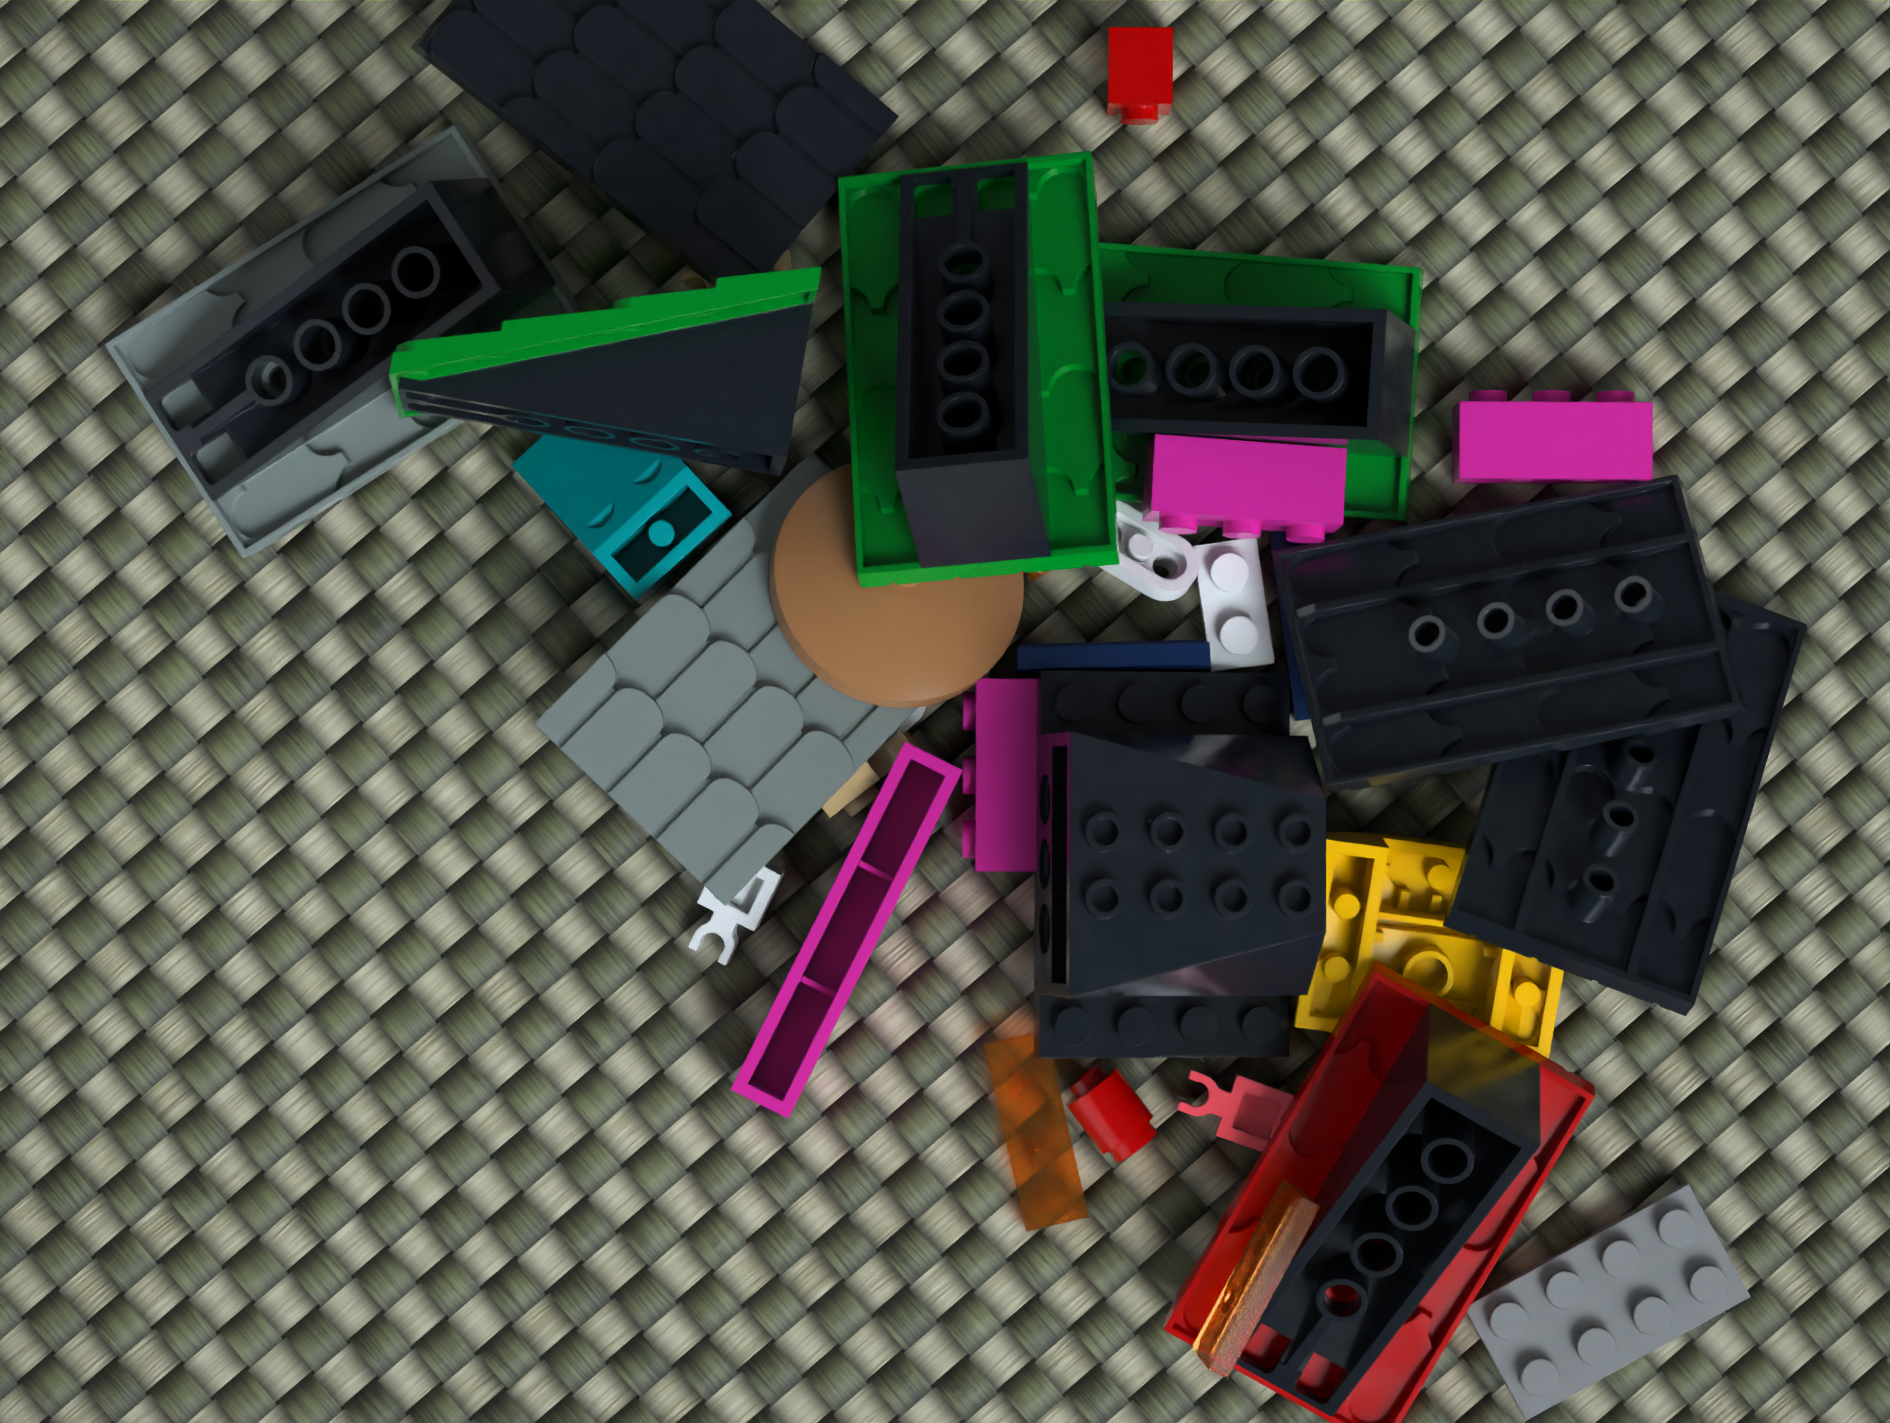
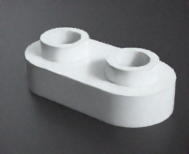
(1144, 547)

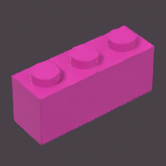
(1552, 439)
(1244, 487)
(1001, 775)

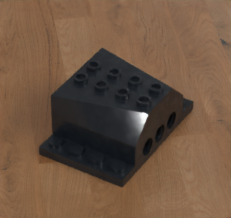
(1173, 865)

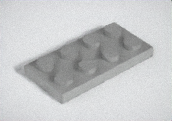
(1606, 1300)

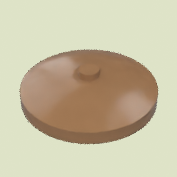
(881, 642)

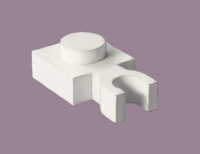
(744, 909)

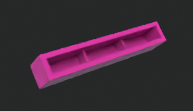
(846, 930)

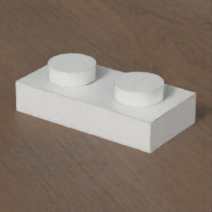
(1233, 605)

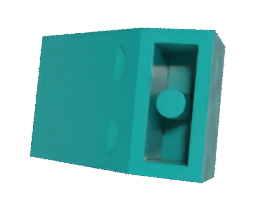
(627, 507)

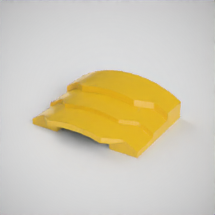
(1390, 908)

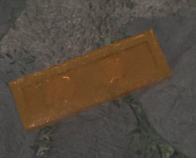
(1036, 1133)
(1255, 1278)

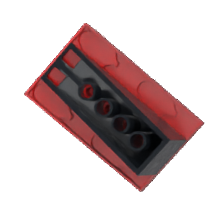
(1424, 1158)

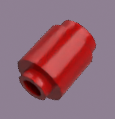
(1111, 1112)

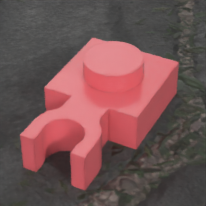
(1246, 1112)

